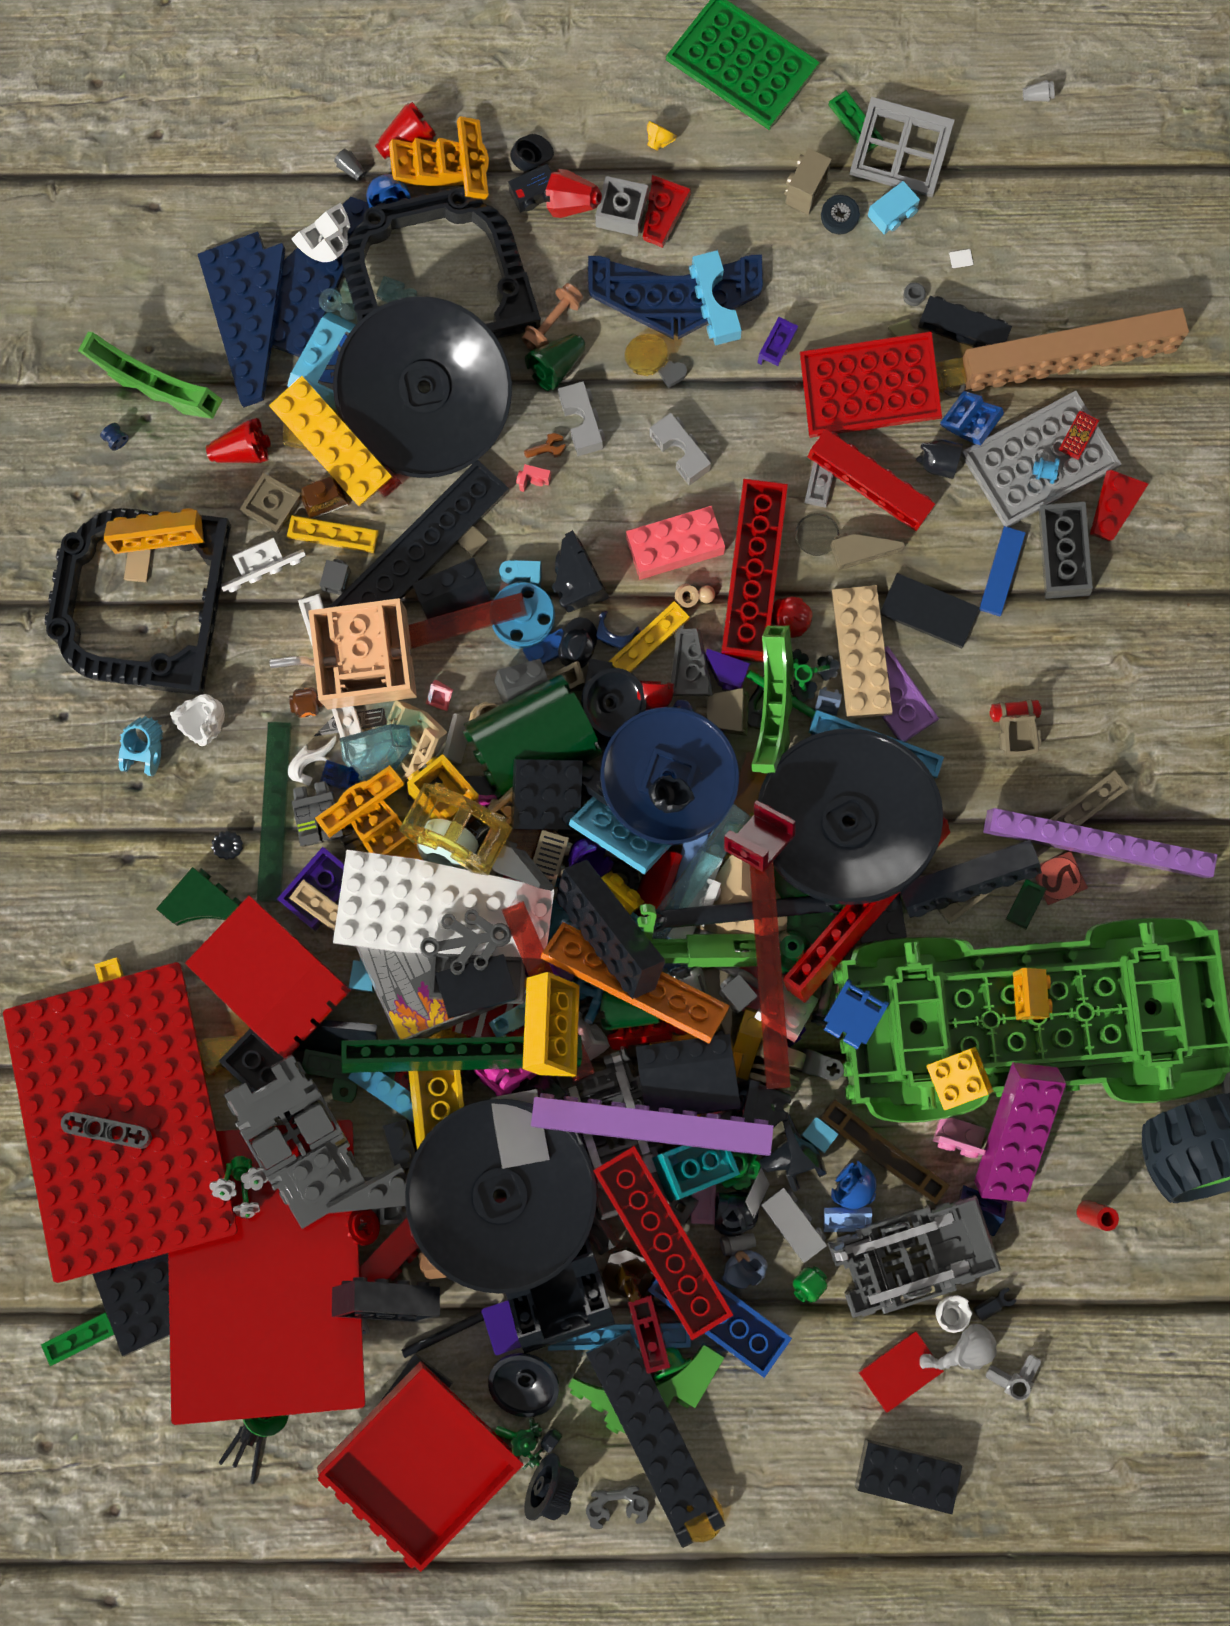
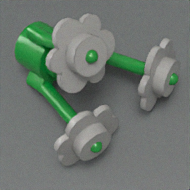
(250, 1177)

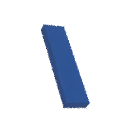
(1002, 571)

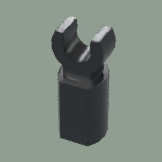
(993, 1305)

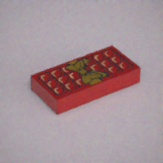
(1078, 435)

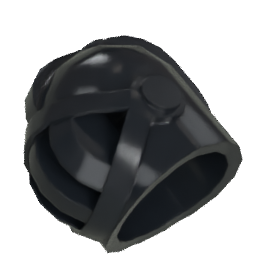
(733, 1214)

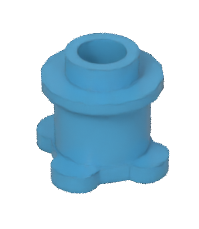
(1046, 469)

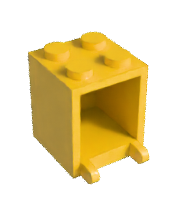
(451, 779)

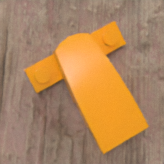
(444, 160)
(370, 816)

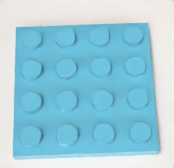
(603, 828)

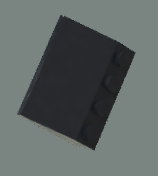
(689, 1075)

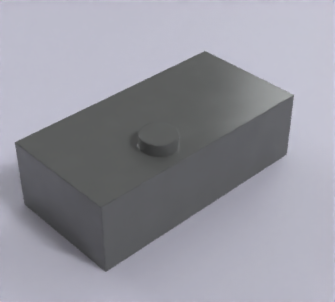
(1065, 550)

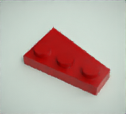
(664, 209)
(1115, 503)

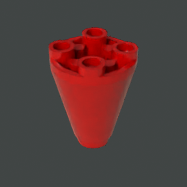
(406, 128)
(241, 444)

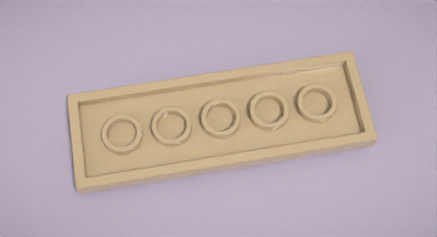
(861, 652)

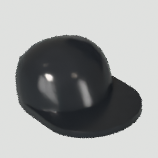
(531, 152)

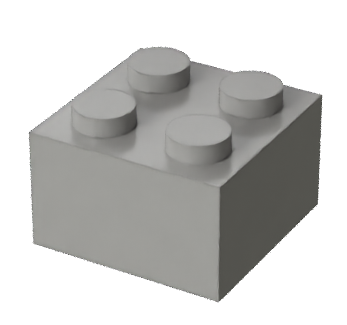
(621, 206)

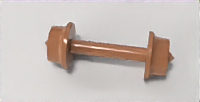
(570, 297)

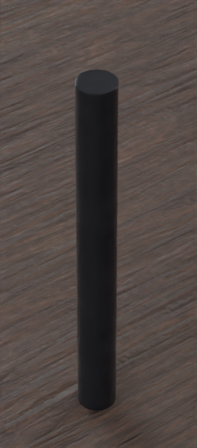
(443, 1334)

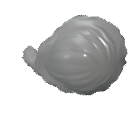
(972, 1351)

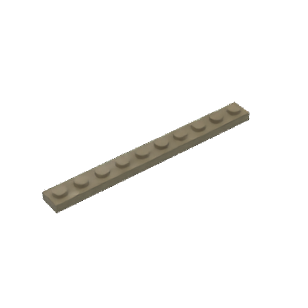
(1074, 813)

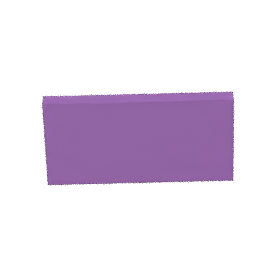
(909, 707)

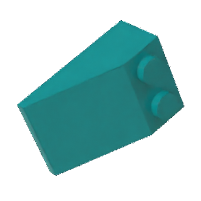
(693, 1169)

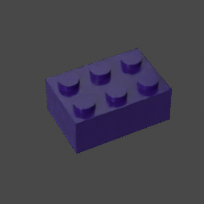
(325, 875)

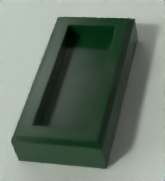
(1026, 904)

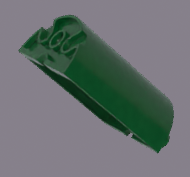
(534, 725)

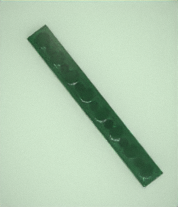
(274, 812)

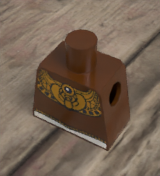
(323, 497)

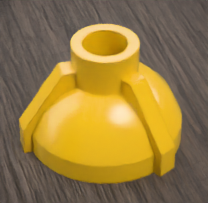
(659, 136)

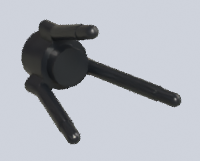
(247, 1438)

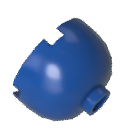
(386, 190)
(856, 1187)

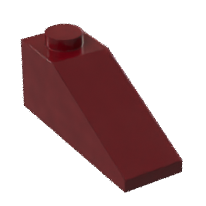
(649, 1333)

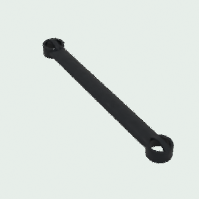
(738, 912)

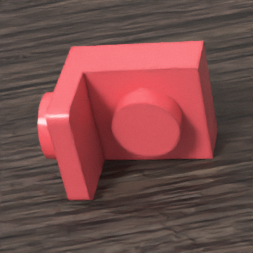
(535, 475)

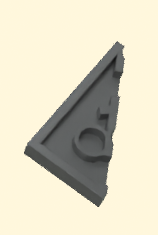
(379, 1192)

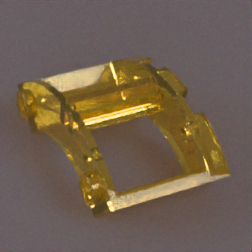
(422, 809)

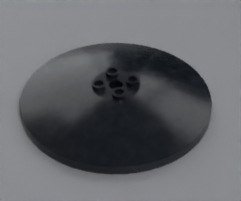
(380, 392)
(878, 787)
(490, 1242)

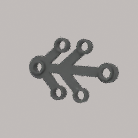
(469, 940)

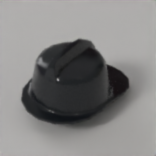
(578, 642)

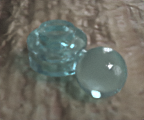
(346, 310)

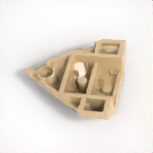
(425, 734)
(734, 889)

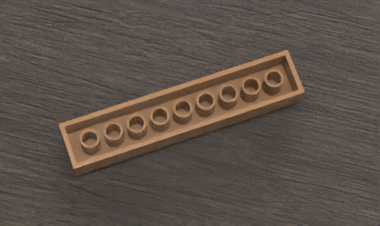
(1074, 349)

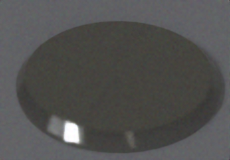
(816, 533)

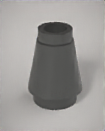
(349, 164)

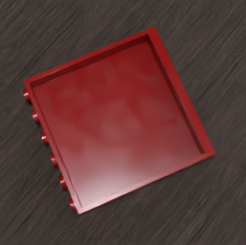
(419, 1467)

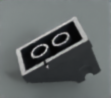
(576, 576)
(761, 1103)

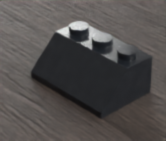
(452, 589)

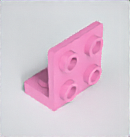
(960, 1135)

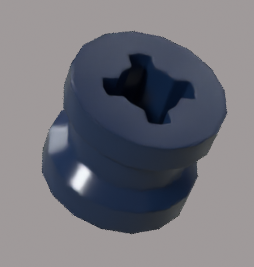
(114, 436)

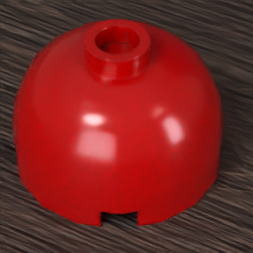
(657, 694)

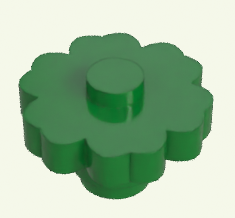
(748, 1171)

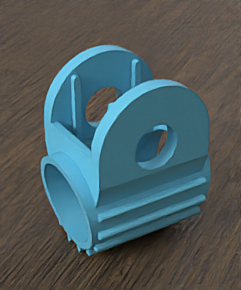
(150, 751)

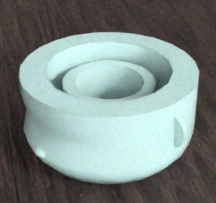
(441, 855)

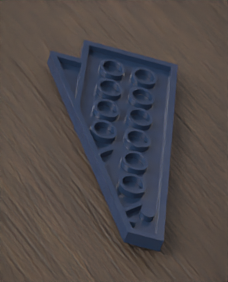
(302, 285)
(245, 296)

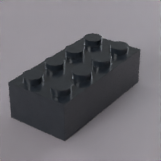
(251, 1063)
(385, 1300)
(908, 1476)

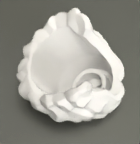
(199, 718)

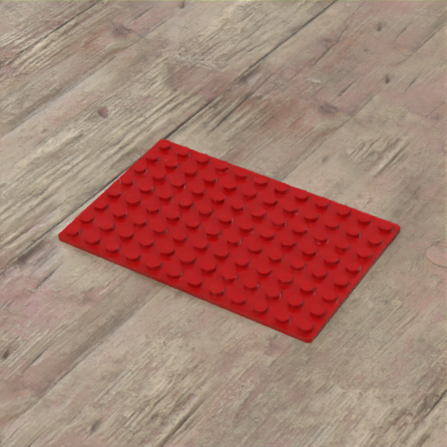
(129, 1058)
(257, 1312)

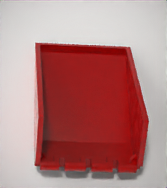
(267, 977)

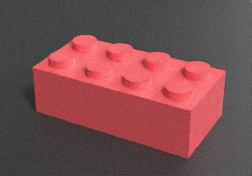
(675, 542)

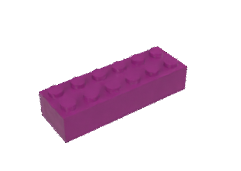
(1019, 1132)

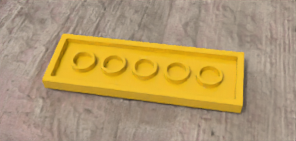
(330, 441)

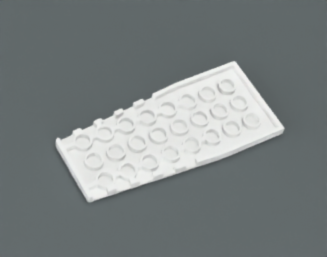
(402, 900)

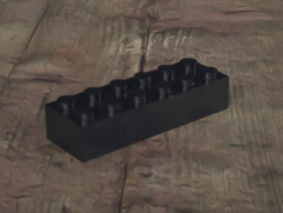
(609, 929)

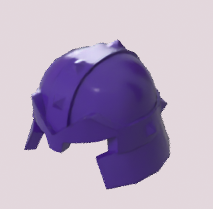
(588, 850)

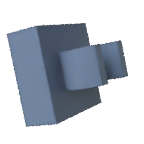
(828, 701)

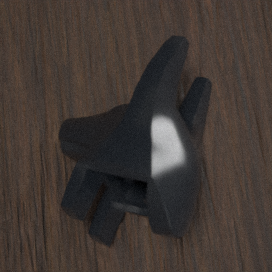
(794, 1156)

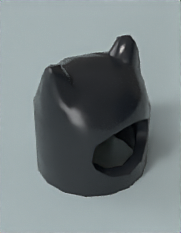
(940, 457)

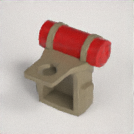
(1018, 726)

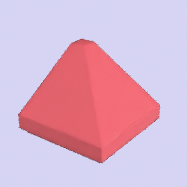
(439, 695)

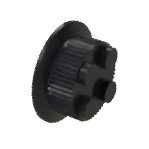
(550, 1490)

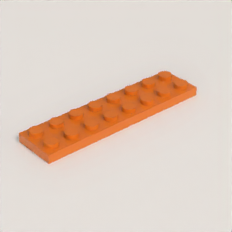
(670, 1001)

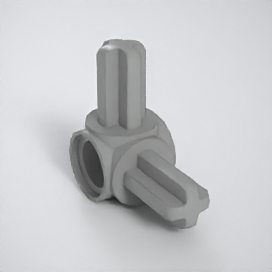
(1025, 1376)

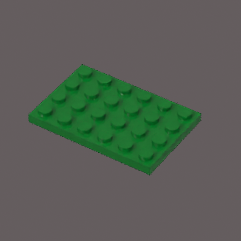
(742, 61)

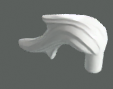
(305, 757)

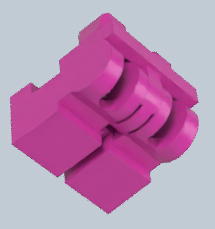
(503, 1080)

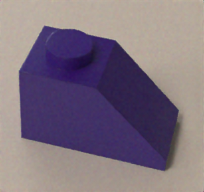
(727, 670)

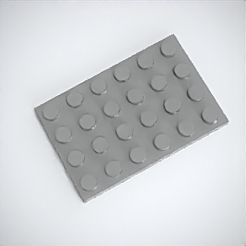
(1007, 460)

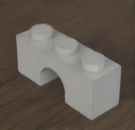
(576, 400)
(670, 433)

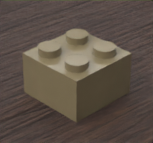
(807, 181)

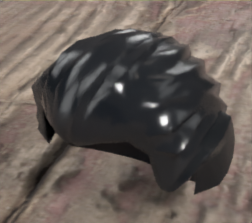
(670, 794)

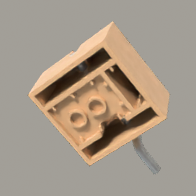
(359, 654)

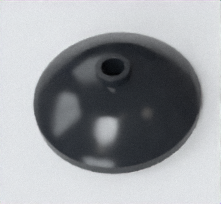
(621, 690)
(522, 1394)

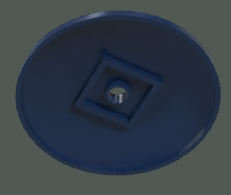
(674, 743)

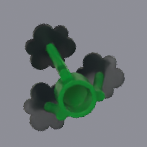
(804, 673)

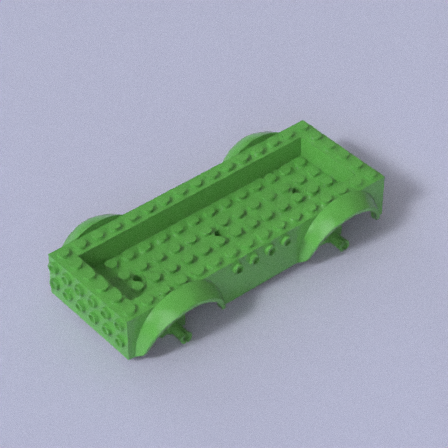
(1094, 1027)

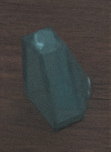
(376, 749)

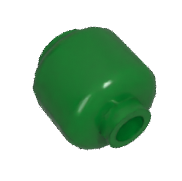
(810, 1284)

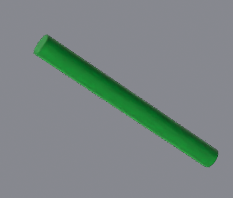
(799, 705)

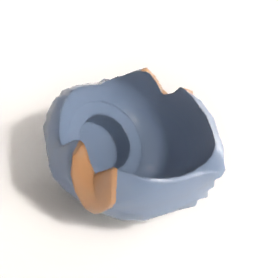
(745, 1269)

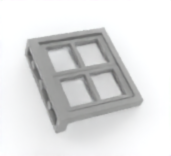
(909, 117)

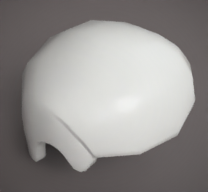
(953, 1313)

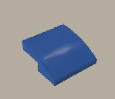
(972, 418)

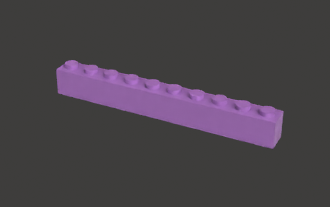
(1100, 843)
(652, 1126)

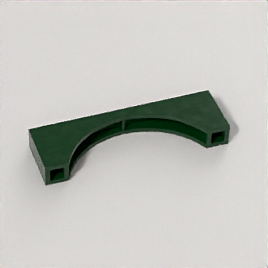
(197, 899)

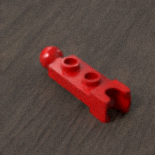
(642, 1034)

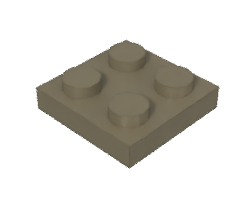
(270, 503)

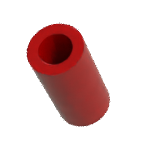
(1097, 1215)

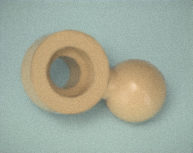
(705, 594)

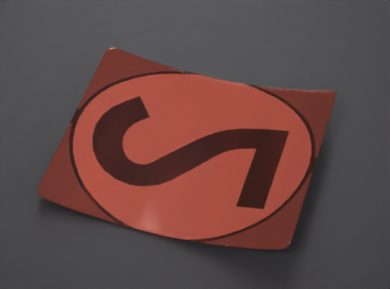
(1061, 878)

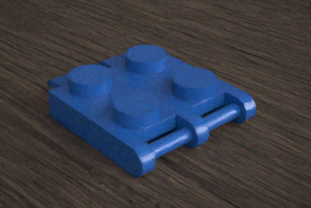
(854, 1015)

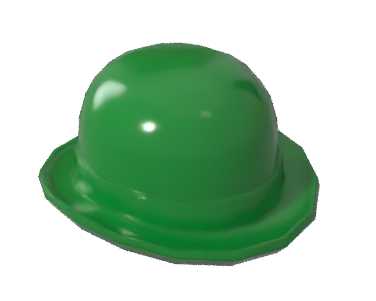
(676, 1361)

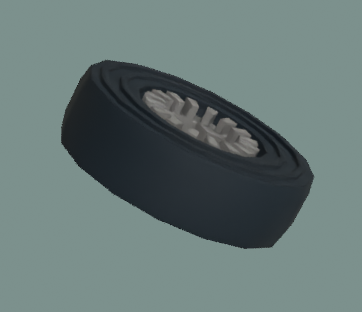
(845, 205)

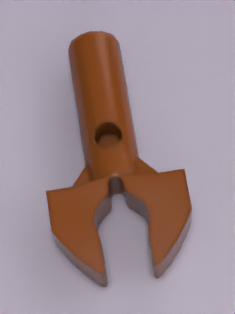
(547, 447)

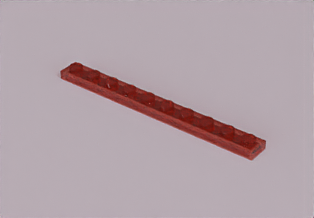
(769, 978)

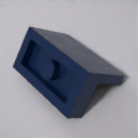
(992, 1209)

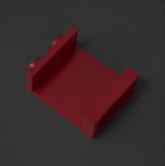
(761, 837)

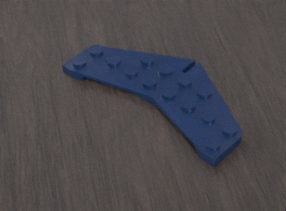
(661, 299)

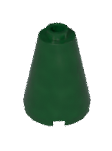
(555, 360)
(798, 942)
(622, 1014)

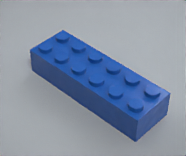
(744, 1334)

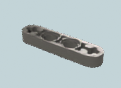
(106, 1130)

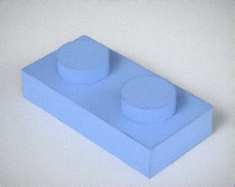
(846, 1220)

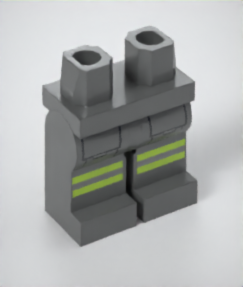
(308, 808)

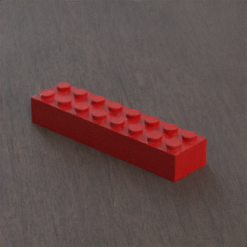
(754, 569)
(663, 1243)

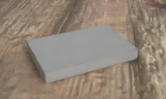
(516, 1138)

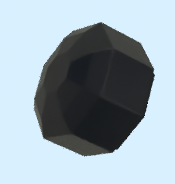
(551, 1439)

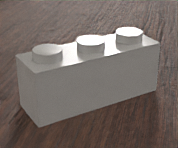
(794, 1224)

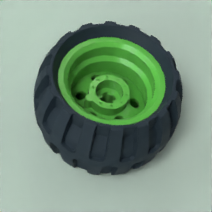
(1190, 1149)

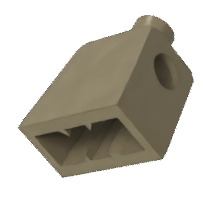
(728, 711)

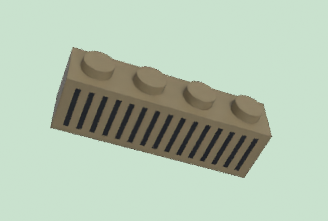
(550, 854)

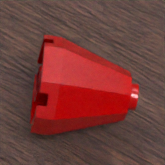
(571, 194)

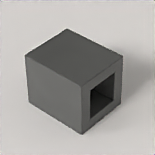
(335, 576)

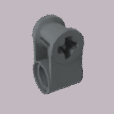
(817, 1063)

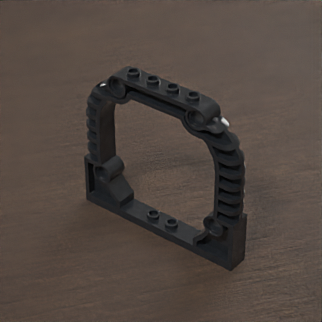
(515, 309)
(185, 670)

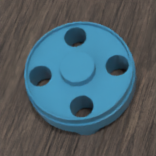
(537, 607)

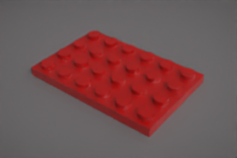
(871, 384)

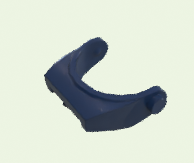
(611, 639)

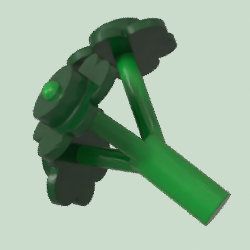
(524, 1441)

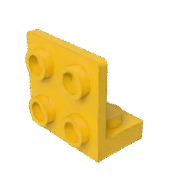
(960, 1078)

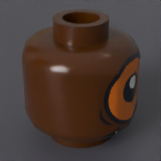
(305, 702)

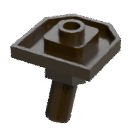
(627, 1274)

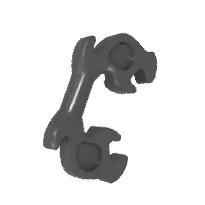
(596, 1510)

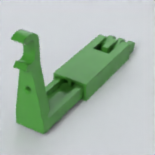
(701, 949)

